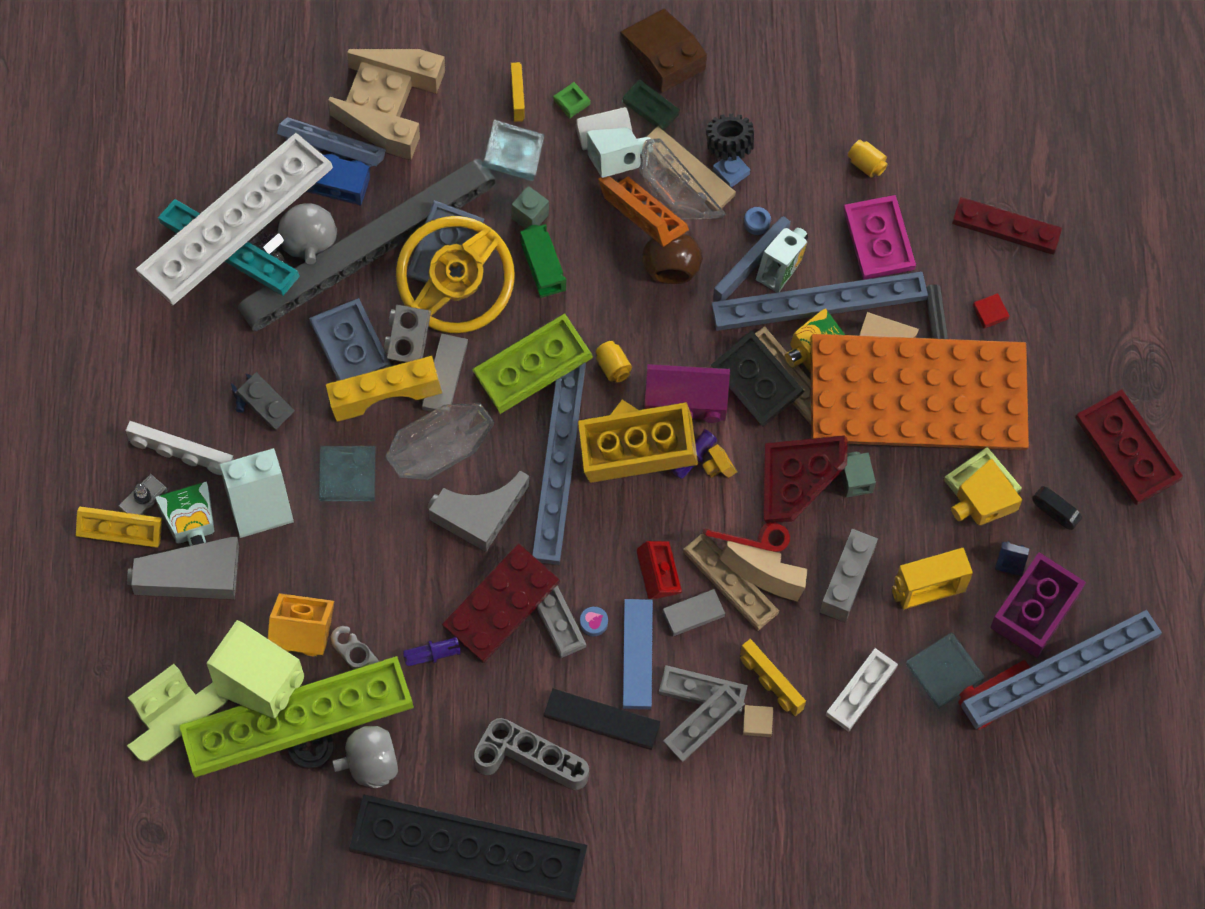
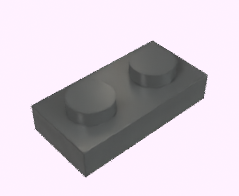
(265, 401)

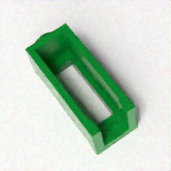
(542, 260)

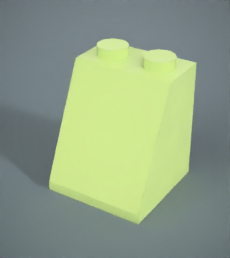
(254, 671)

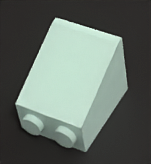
(256, 493)

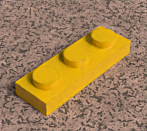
(118, 526)
(772, 678)

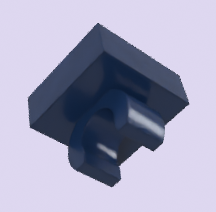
(1012, 558)

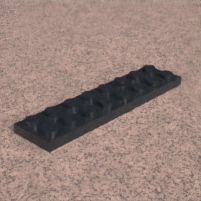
(468, 848)

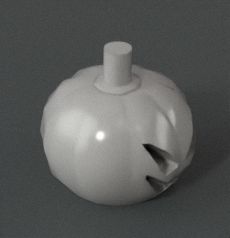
(307, 231)
(369, 757)

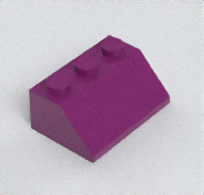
(700, 387)

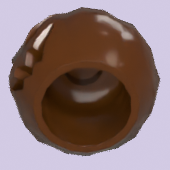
(674, 262)

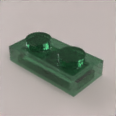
(651, 105)

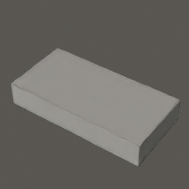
(693, 612)

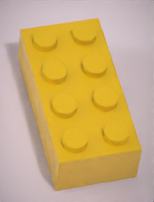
(637, 442)

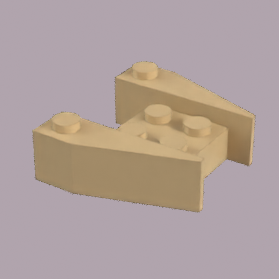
(381, 93)

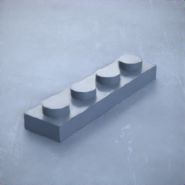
(341, 145)

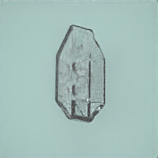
(675, 184)
(439, 440)

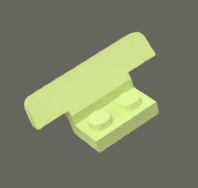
(164, 706)

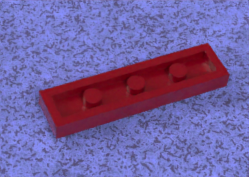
(1007, 225)

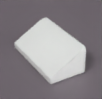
(607, 120)

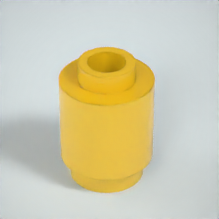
(867, 158)
(613, 361)

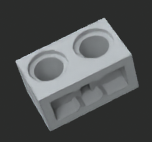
(415, 335)

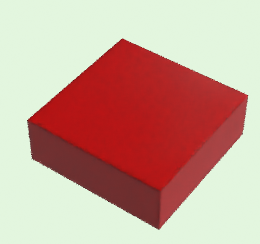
(991, 310)

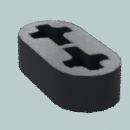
(1057, 508)

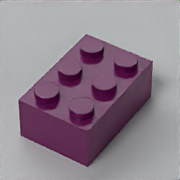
(1037, 605)

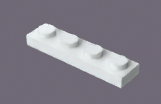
(171, 445)

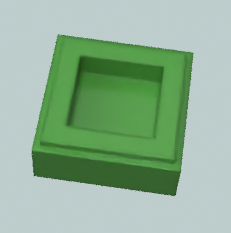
(571, 100)

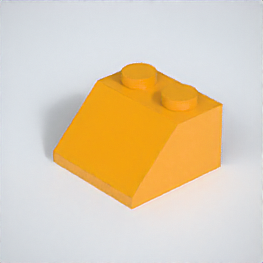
(300, 624)

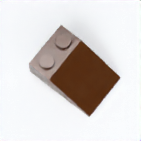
(665, 49)

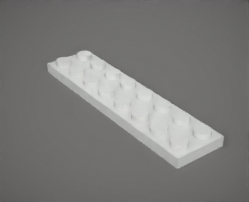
(234, 218)

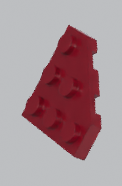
(799, 473)

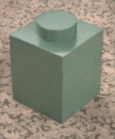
(529, 208)
(858, 475)

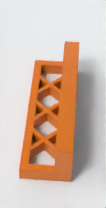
(641, 214)

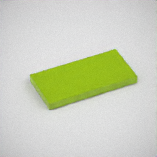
(532, 363)

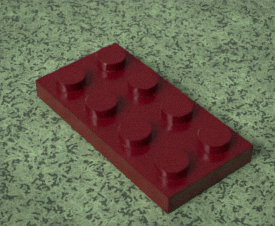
(1129, 447)
(501, 603)

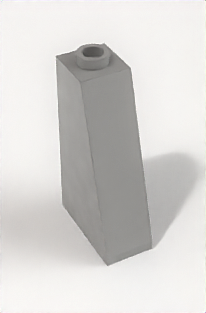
(191, 571)

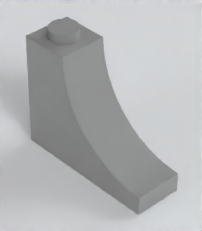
(477, 516)

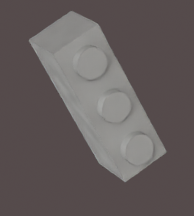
(848, 575)

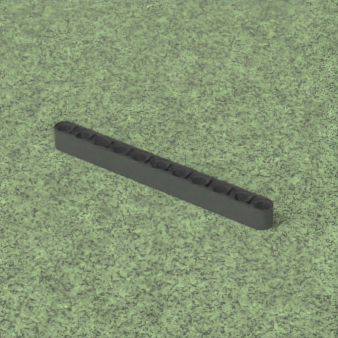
(366, 244)

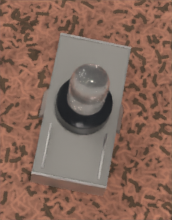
(143, 496)

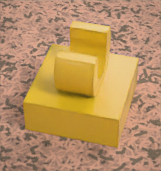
(719, 463)

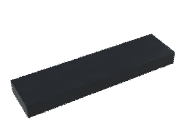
(602, 719)

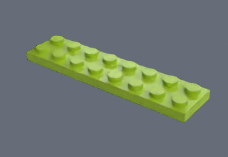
(310, 714)

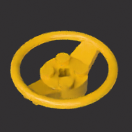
(442, 286)

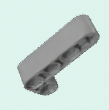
(533, 759)

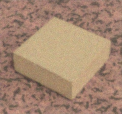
(758, 721)

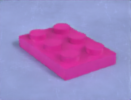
(879, 237)

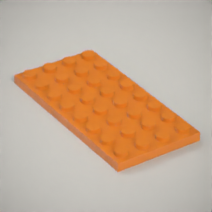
(919, 391)

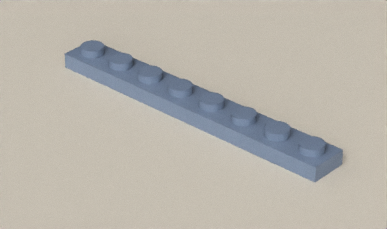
(810, 301)
(558, 467)
(1060, 669)

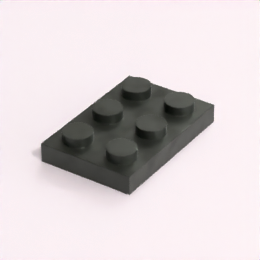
(758, 378)

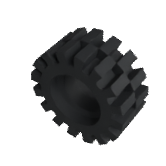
(738, 145)

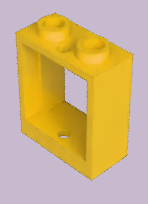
(932, 578)

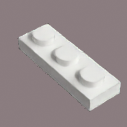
(861, 689)

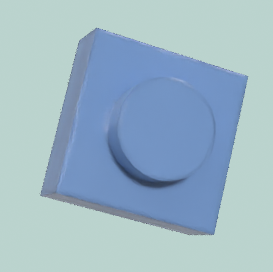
(731, 171)

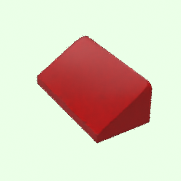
(658, 569)

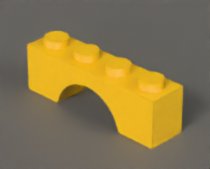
(410, 379)

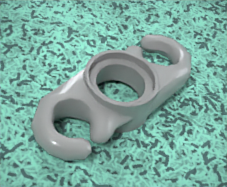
(345, 649)

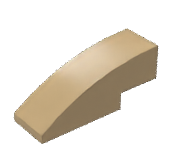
(765, 570)

